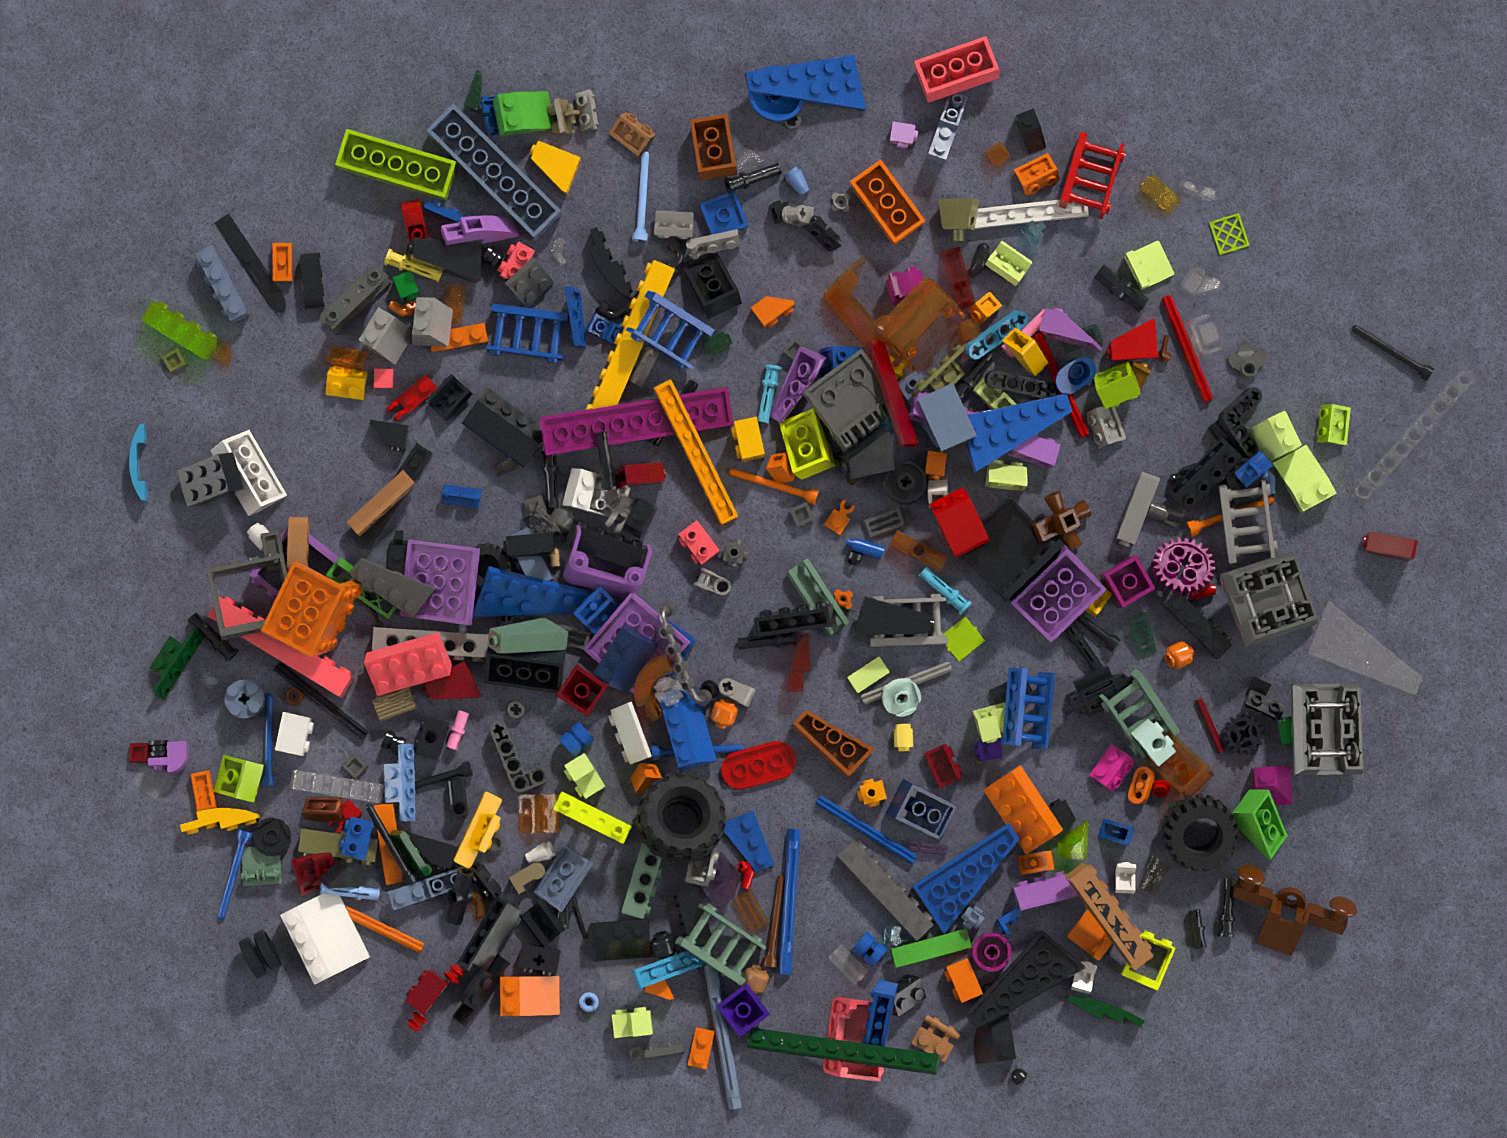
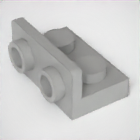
(1105, 426)

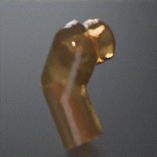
(479, 902)

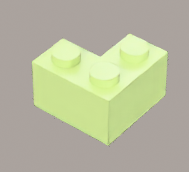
(990, 722)
(584, 775)
(632, 1023)

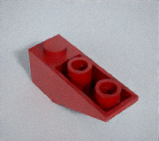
(414, 219)

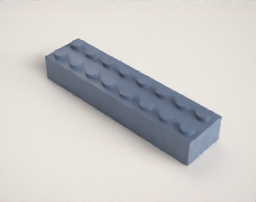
(494, 172)

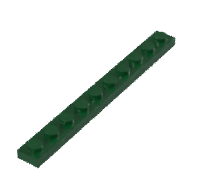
(843, 1051)

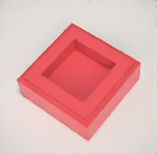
(383, 378)

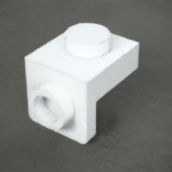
(1125, 878)
(1084, 979)

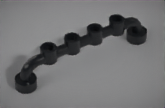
(603, 308)

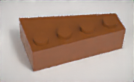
(833, 744)

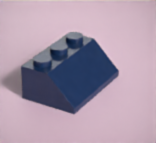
(625, 658)

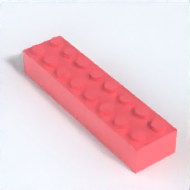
(315, 668)

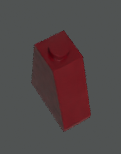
(640, 475)
(1390, 546)
(456, 686)

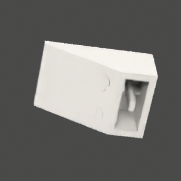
(586, 494)

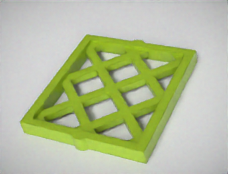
(1224, 220)

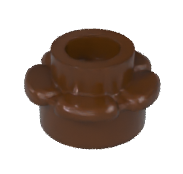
(289, 696)

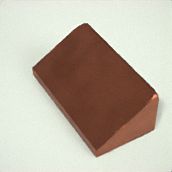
(323, 809)

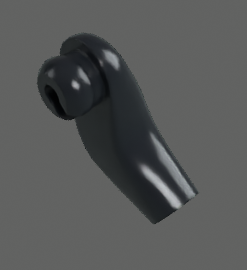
(982, 256)

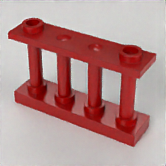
(1074, 180)

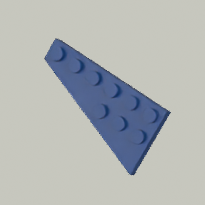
(820, 82)
(957, 882)

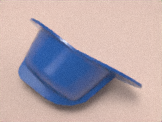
(1075, 374)

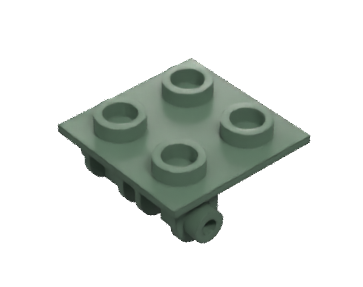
(259, 868)

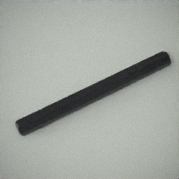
(320, 700)

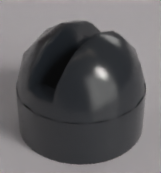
(853, 558)
(1017, 1075)

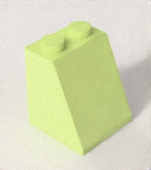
(1275, 436)

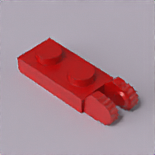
(413, 396)

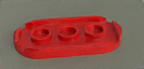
(758, 765)

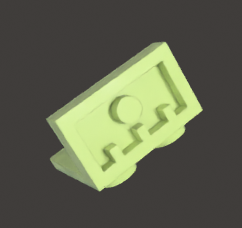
(1149, 265)

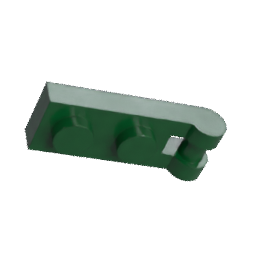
(410, 853)

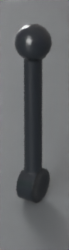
(379, 624)

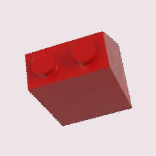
(959, 522)

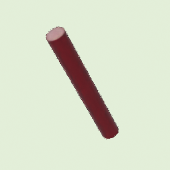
(1210, 726)

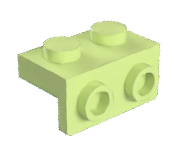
(1008, 263)

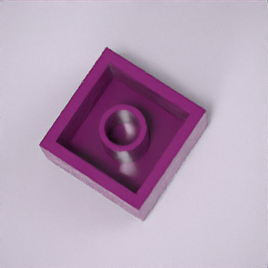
(1127, 581)

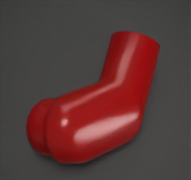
(747, 873)

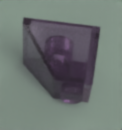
(725, 882)

